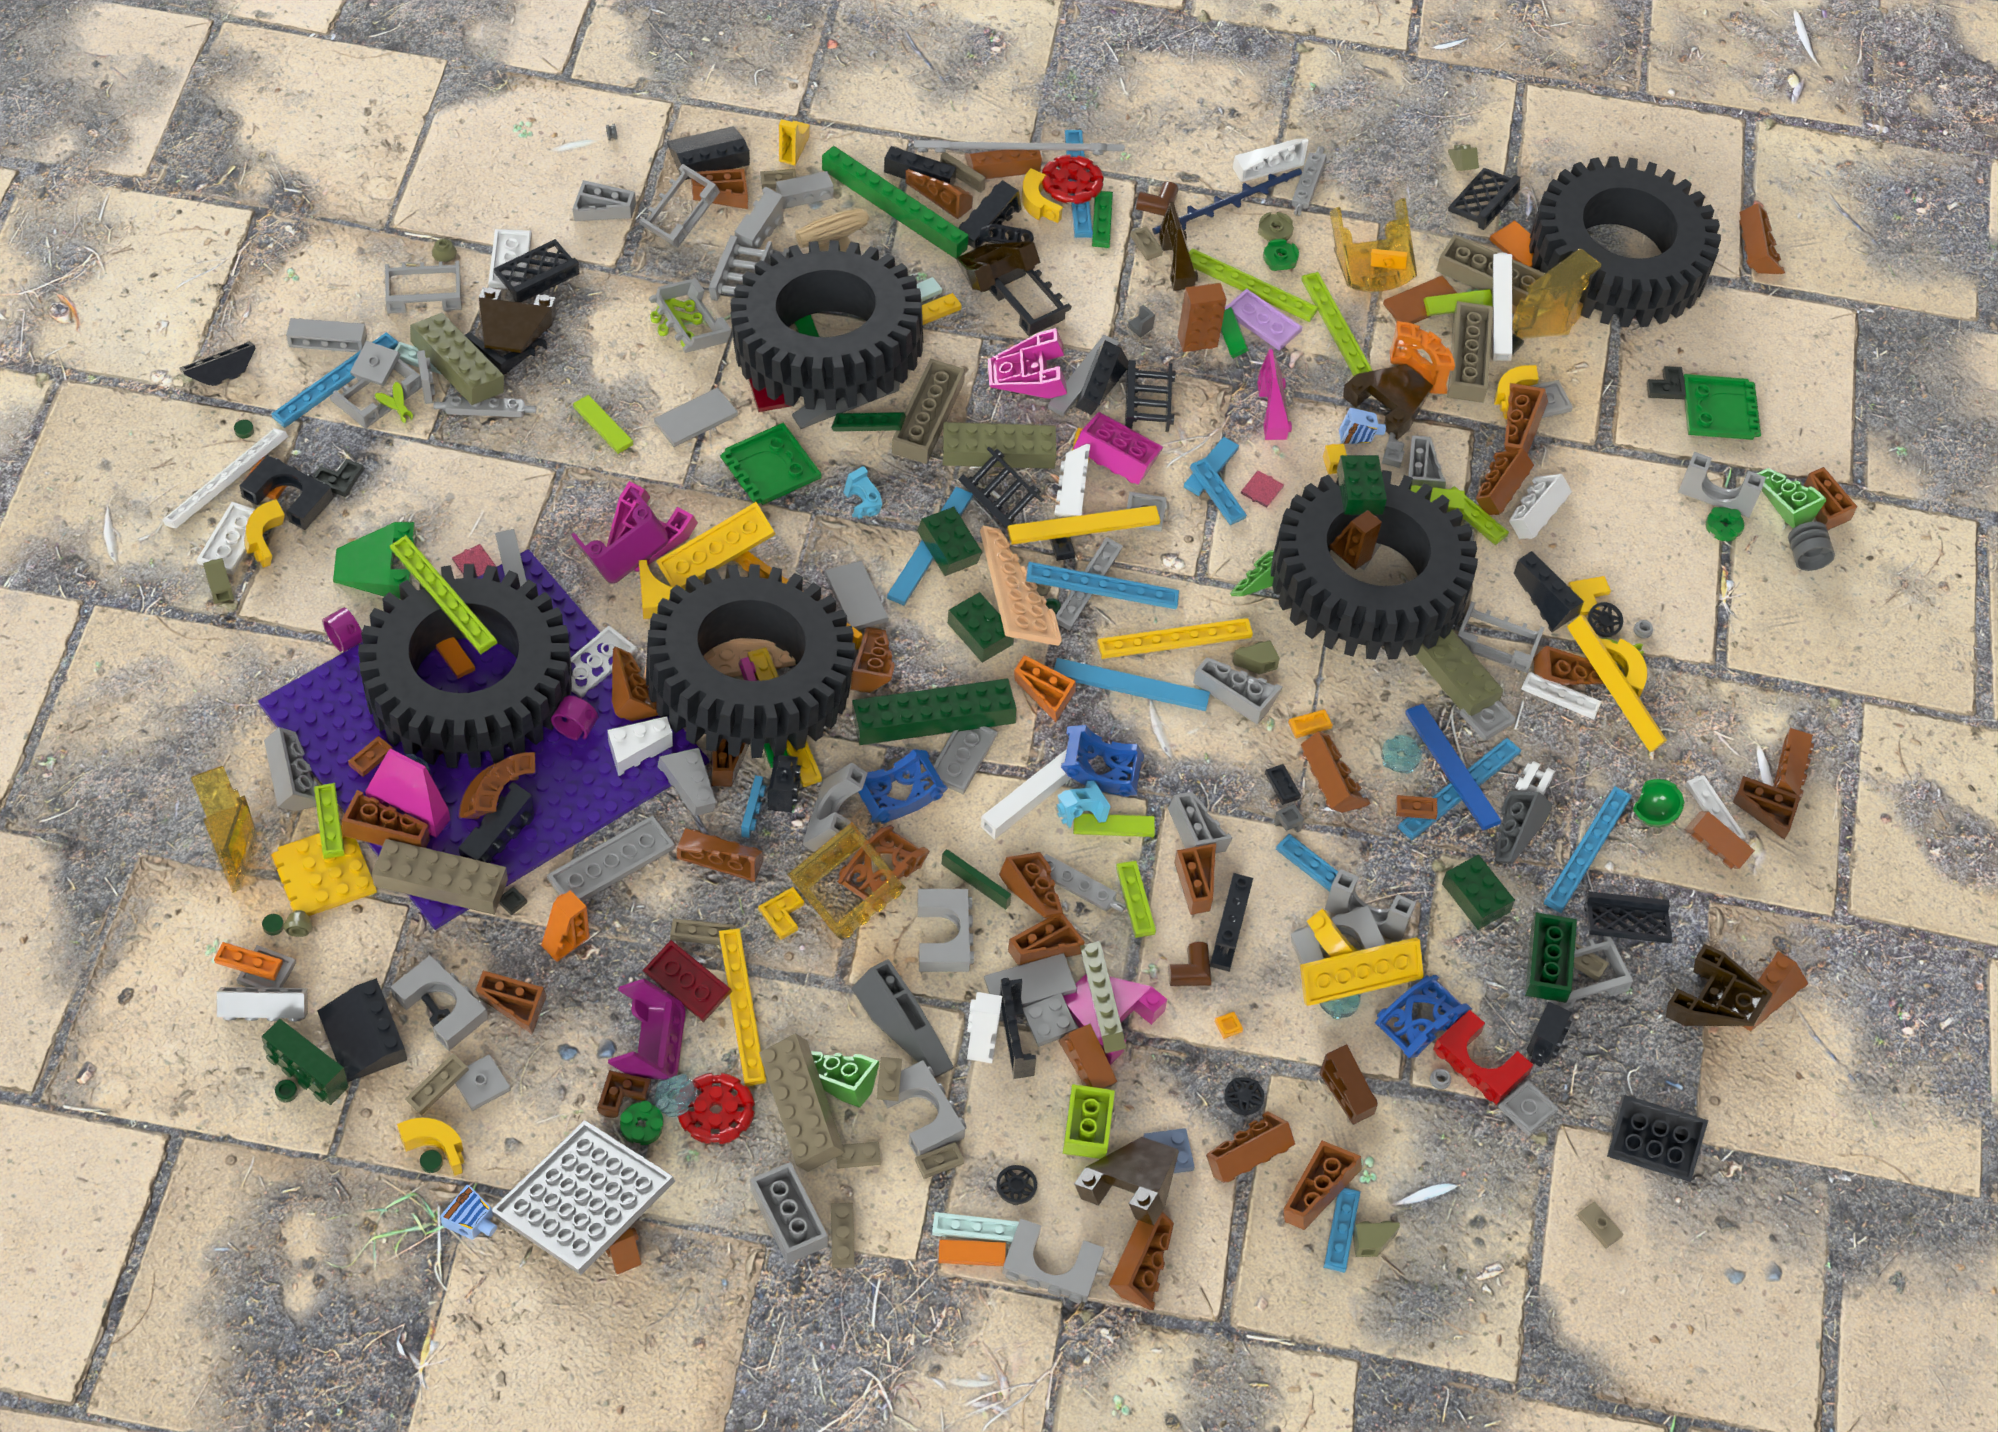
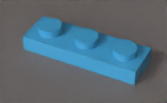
(753, 807)

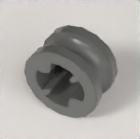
(611, 132)

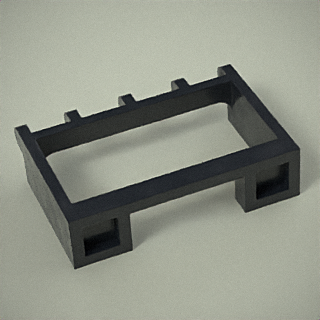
(1026, 321)
(1011, 1007)

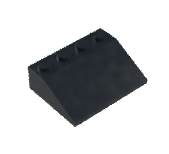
(711, 151)
(362, 1031)
(1656, 1138)

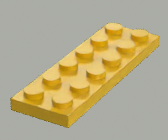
(716, 546)
(1361, 971)

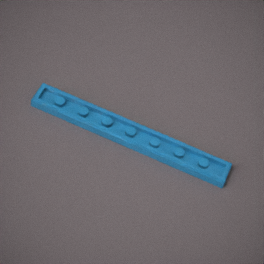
(1080, 212)
(323, 387)
(922, 557)
(1102, 585)
(1133, 684)
(1448, 796)
(1587, 850)

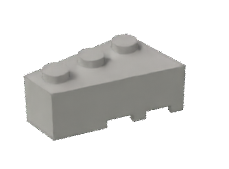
(603, 202)
(1424, 463)
(1195, 824)

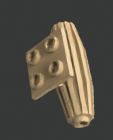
(832, 227)

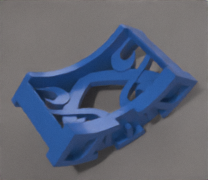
(1083, 741)
(897, 808)
(1421, 1039)

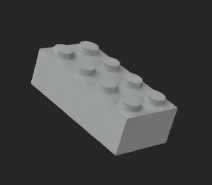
(788, 1213)

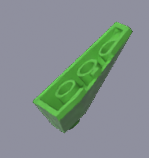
(1791, 499)
(1256, 579)
(847, 1076)

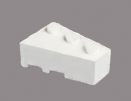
(639, 741)
(983, 1026)

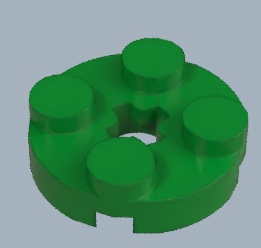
(1278, 262)
(1729, 516)
(637, 1112)

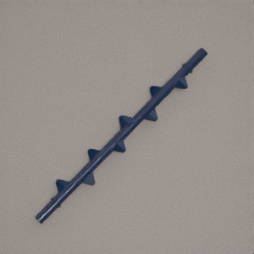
(1247, 190)

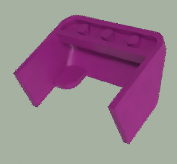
(624, 554)
(659, 1034)

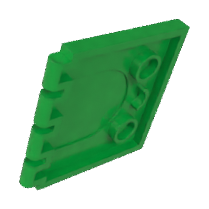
(1721, 407)
(770, 464)

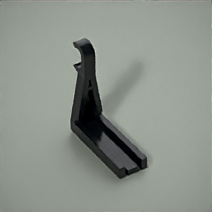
(511, 359)

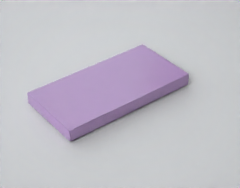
(1264, 319)

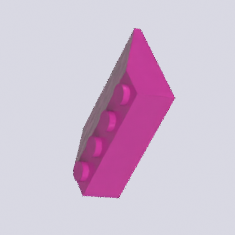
(1118, 448)

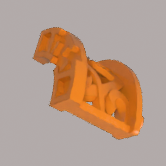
(1416, 338)

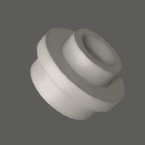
(1643, 629)
(1444, 1075)

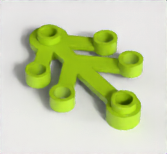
(678, 315)

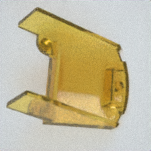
(1356, 258)
(1554, 298)
(227, 823)

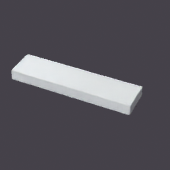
(1561, 695)
(1709, 801)

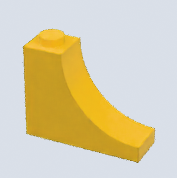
(792, 140)
(651, 590)

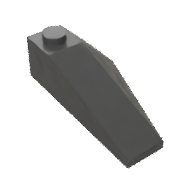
(1522, 818)

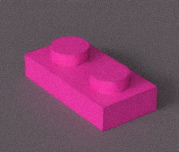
(747, 669)

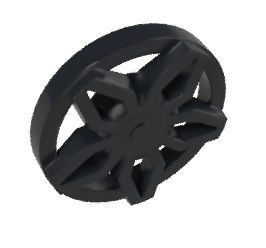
(1605, 619)
(1244, 1096)
(1016, 1184)

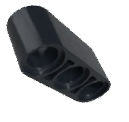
(999, 231)

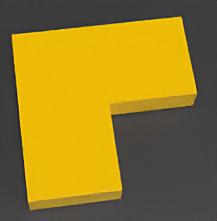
(1589, 589)
(777, 912)

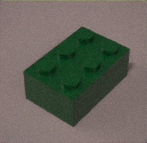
(1361, 484)
(949, 541)
(979, 627)
(1478, 892)

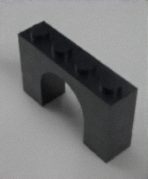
(273, 474)

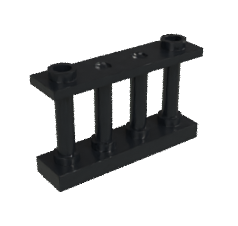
(1133, 401)
(996, 506)
(1231, 922)

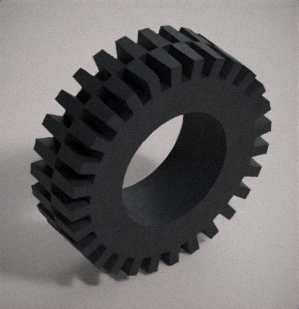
(1641, 202)
(832, 365)
(1368, 612)
(739, 709)
(474, 720)

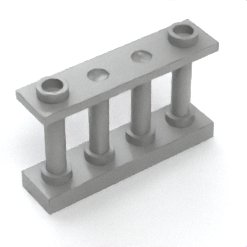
(729, 260)

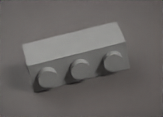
(805, 189)

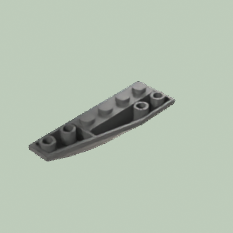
(808, 417)
(900, 1016)

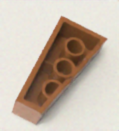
(374, 823)
(1320, 1184)

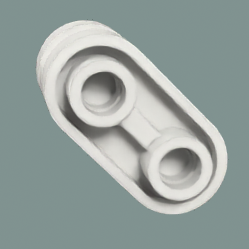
(1532, 771)

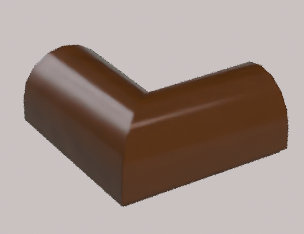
(1160, 203)
(1197, 970)
(619, 1086)

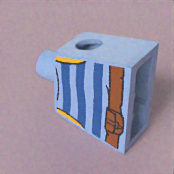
(1360, 427)
(468, 1215)

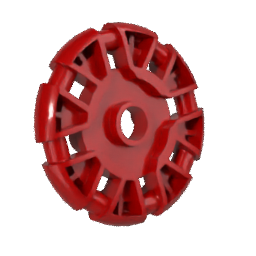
(1073, 168)
(729, 1114)

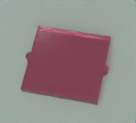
(1262, 489)
(476, 556)

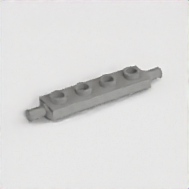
(1309, 180)
(488, 407)
(1083, 885)

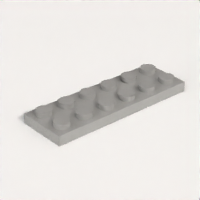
(612, 860)

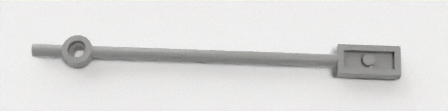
(942, 146)

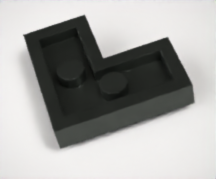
(1671, 387)
(343, 479)

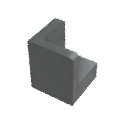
(1143, 322)
(1289, 818)

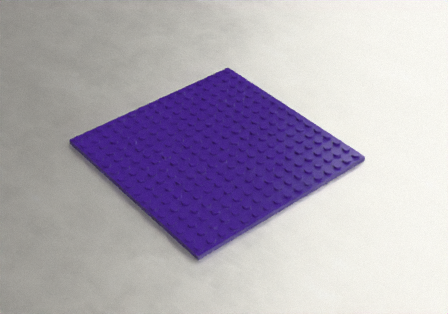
(573, 780)

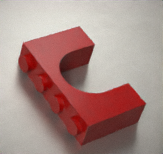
(1493, 1083)

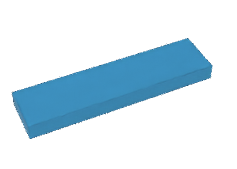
(1218, 458)
(1218, 491)
(1307, 861)
(1342, 1230)

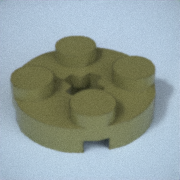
(1281, 220)

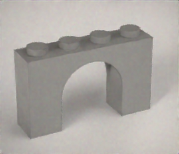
(1698, 486)
(834, 791)
(1391, 921)
(1357, 924)
(955, 954)
(432, 977)
(947, 1127)
(1074, 1283)

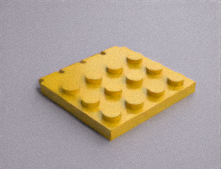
(322, 883)

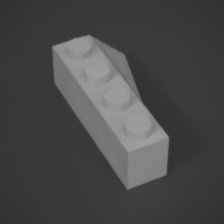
(1237, 689)
(289, 771)

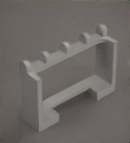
(681, 231)
(694, 290)
(397, 304)
(372, 413)
(1519, 660)
(1613, 987)

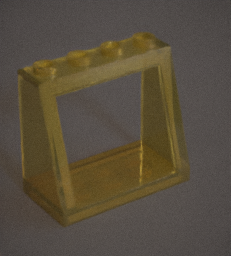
(827, 859)

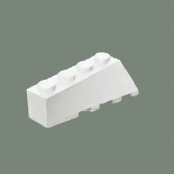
(1270, 159)
(1072, 483)
(1539, 505)

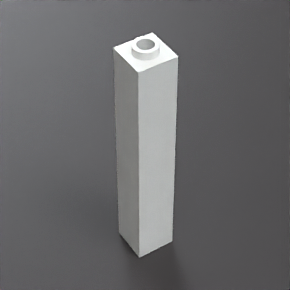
(1502, 307)
(1025, 798)

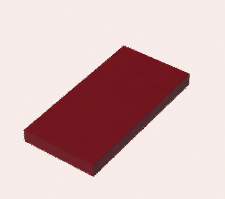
(687, 980)

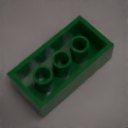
(1551, 957)
(304, 1062)

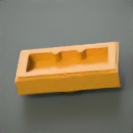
(1389, 259)
(1310, 723)

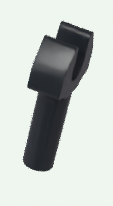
(436, 1012)

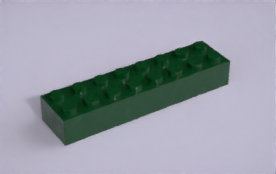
(933, 711)

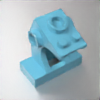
(860, 485)
(1075, 801)

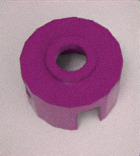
(342, 629)
(579, 716)

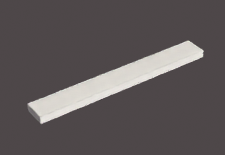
(225, 478)

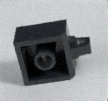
(784, 783)
(1549, 1034)

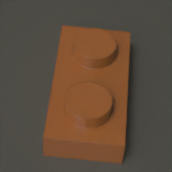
(369, 756)
(1416, 807)

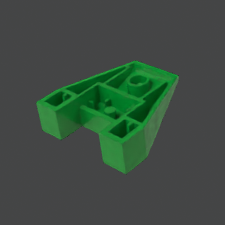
(369, 561)

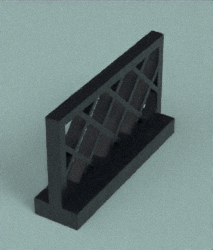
(1496, 202)
(544, 279)
(1629, 908)

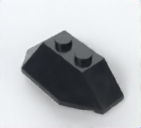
(221, 365)

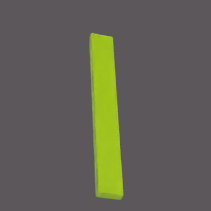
(1243, 281)
(1336, 323)
(443, 594)

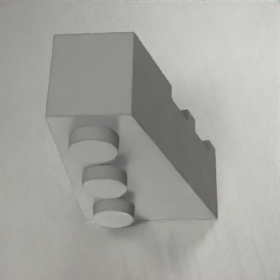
(762, 220)
(690, 780)

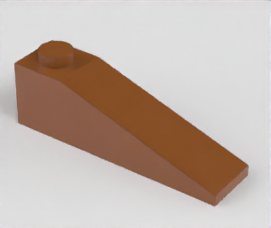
(945, 195)
(873, 662)
(1564, 667)
(629, 689)

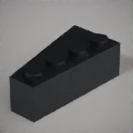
(993, 210)
(499, 827)

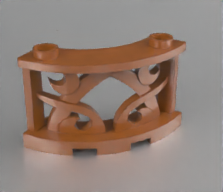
(486, 787)
(911, 857)

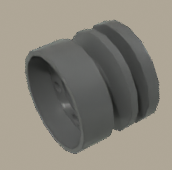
(1811, 546)

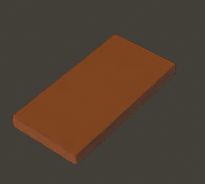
(1410, 305)

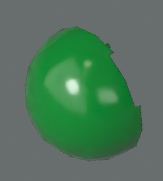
(1659, 803)

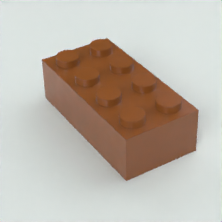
(1201, 317)

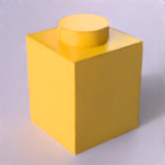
(1332, 456)

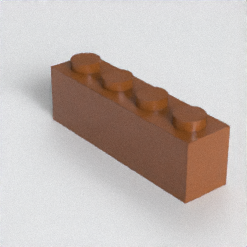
(1004, 162)
(1759, 241)
(1524, 415)
(1503, 480)
(1794, 761)
(1332, 774)
(720, 854)
(1783, 980)
(1251, 1147)
(1142, 1261)

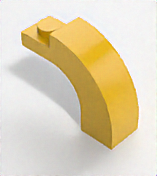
(1034, 202)
(1521, 375)
(262, 519)
(1631, 662)
(1329, 935)
(435, 1133)

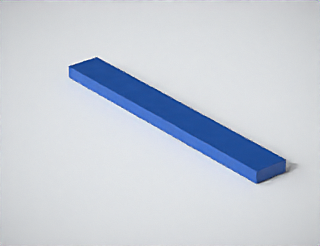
(1453, 767)

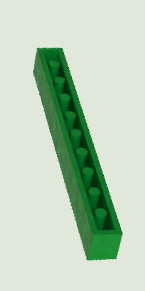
(895, 202)

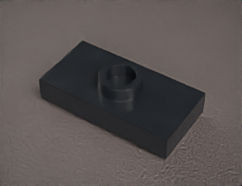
(1062, 548)
(1282, 784)

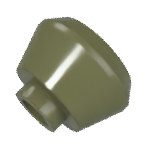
(444, 250)
(298, 924)

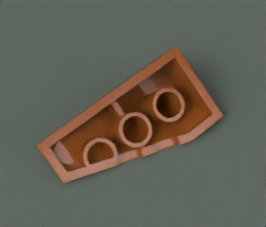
(1031, 881)

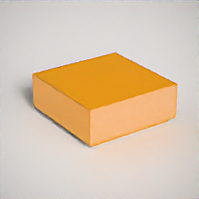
(1228, 1025)

